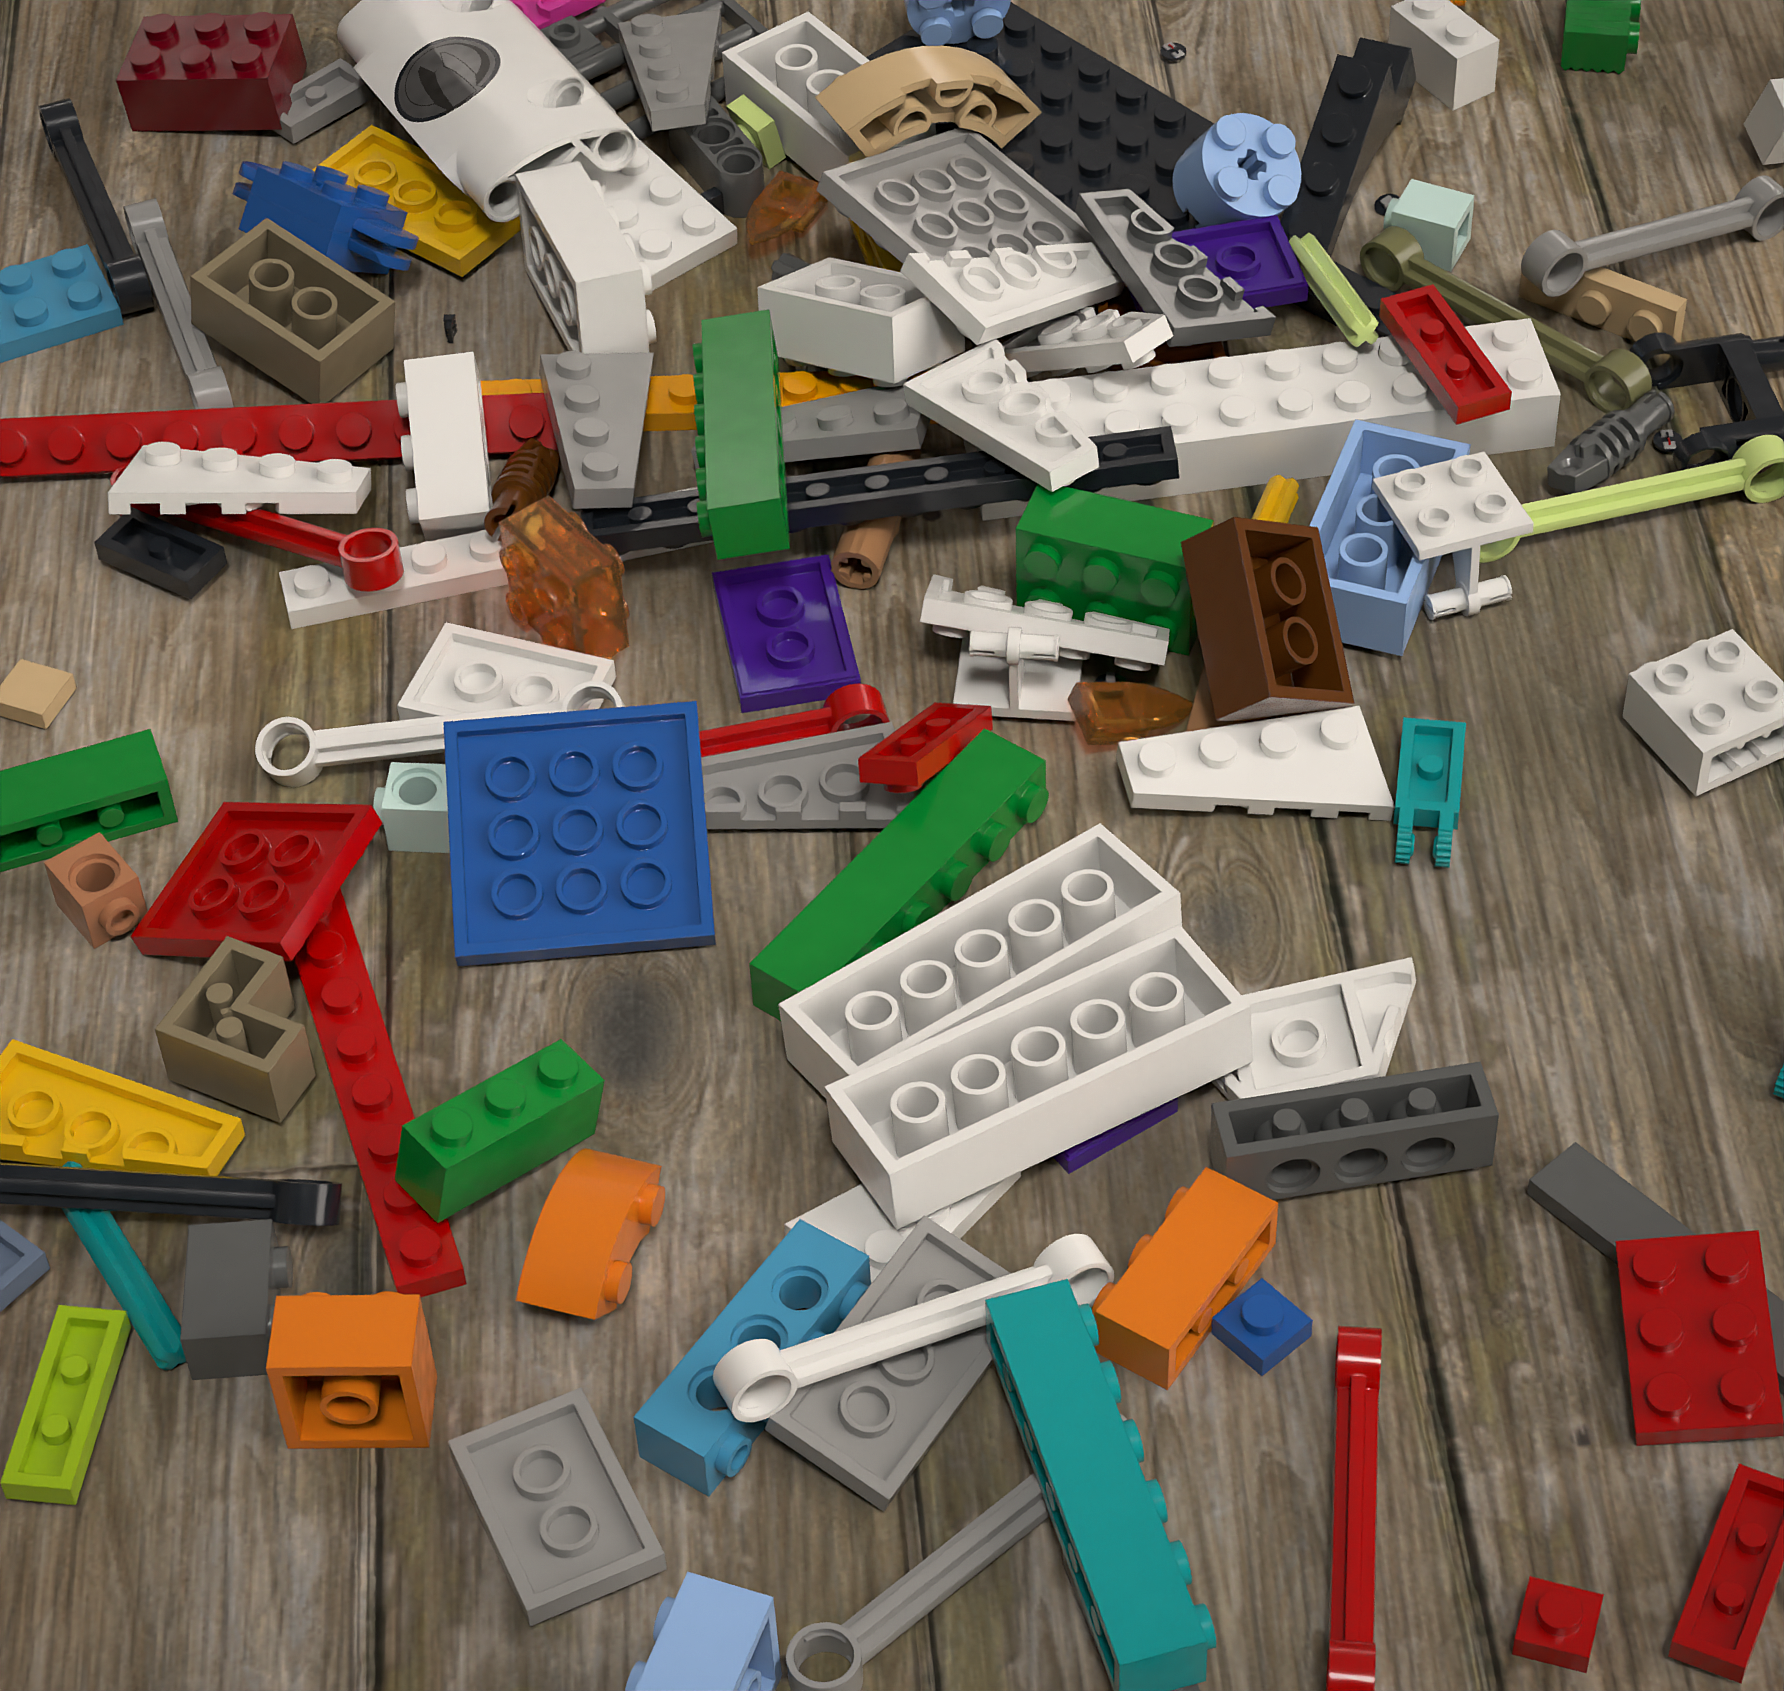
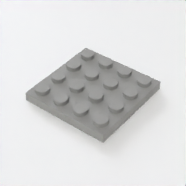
(950, 197)

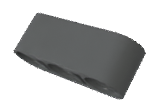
(721, 158)

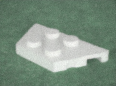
(1323, 1030)

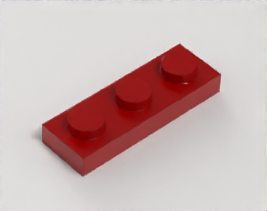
(1445, 354)
(923, 746)
(1735, 1578)

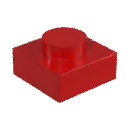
(1557, 1624)

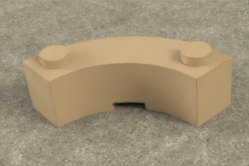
(923, 86)

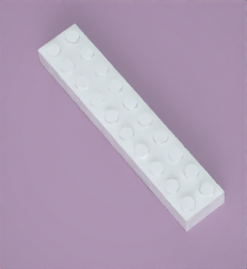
(1294, 408)

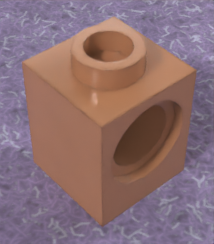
(96, 890)

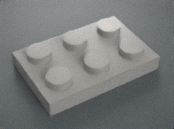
(557, 1506)

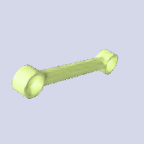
(1659, 492)

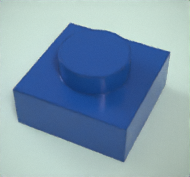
(1262, 1326)

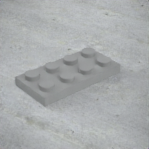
(885, 1416)

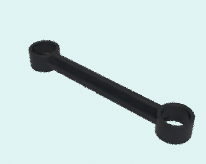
(122, 266)
(172, 1193)

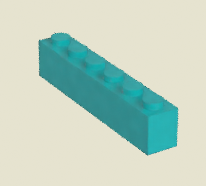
(1096, 1490)

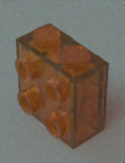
(564, 580)

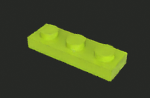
(66, 1405)

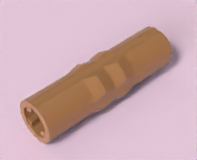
(866, 545)

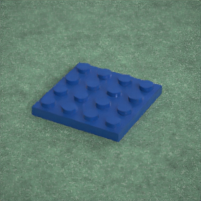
(577, 833)

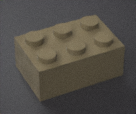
(292, 312)

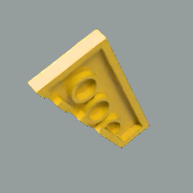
(80, 1114)

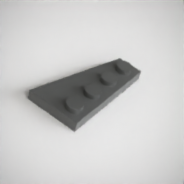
(1167, 273)

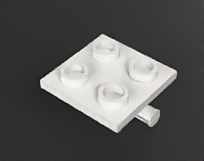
(1455, 511)
(1016, 675)

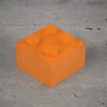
(352, 1371)

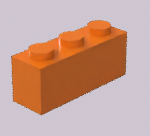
(1184, 1276)

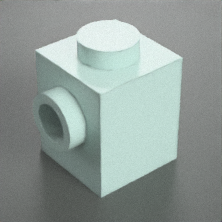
(1436, 218)

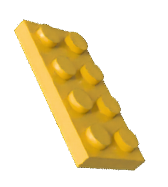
(446, 220)

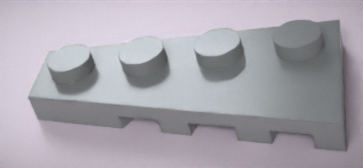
(673, 65)
(598, 422)

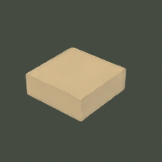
(35, 693)

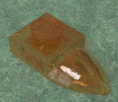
(783, 206)
(1124, 710)

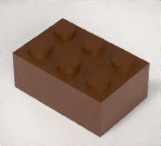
(1266, 620)

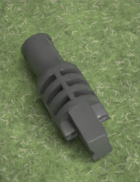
(1609, 444)

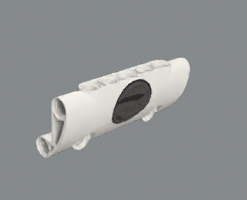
(482, 93)

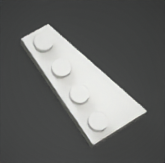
(1011, 288)
(1088, 341)
(1001, 413)
(237, 482)
(989, 610)

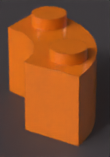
(590, 1233)

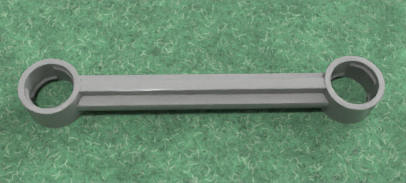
(151, 242)
(1558, 263)
(918, 1590)

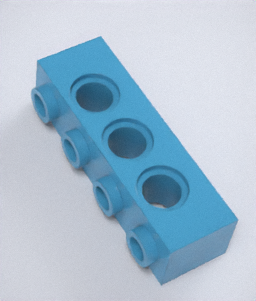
(677, 1422)

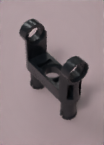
(1738, 371)

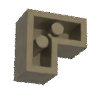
(234, 1033)

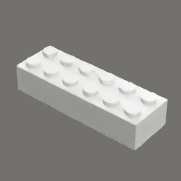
(979, 955)
(1038, 1075)

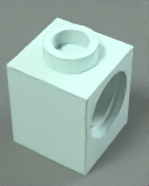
(414, 808)

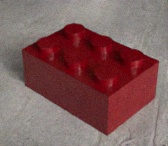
(211, 72)

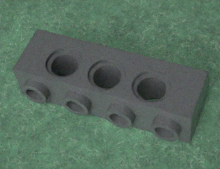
(1356, 1132)

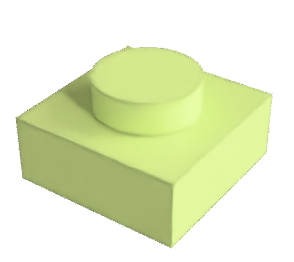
(758, 128)

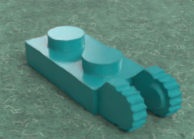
(1429, 784)

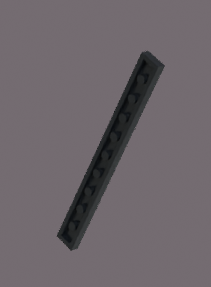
(889, 491)

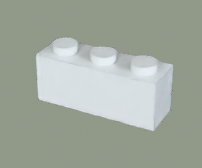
(445, 445)

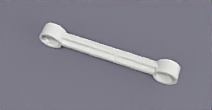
(394, 738)
(762, 1379)

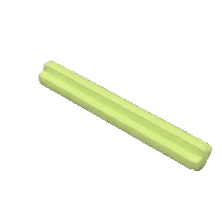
(1334, 291)

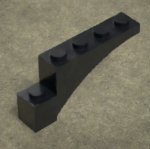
(1355, 116)

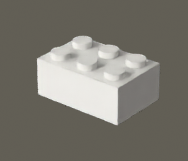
(858, 322)

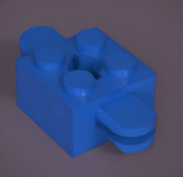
(334, 218)

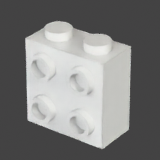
(1709, 711)

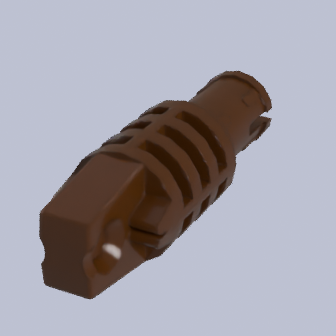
(522, 482)

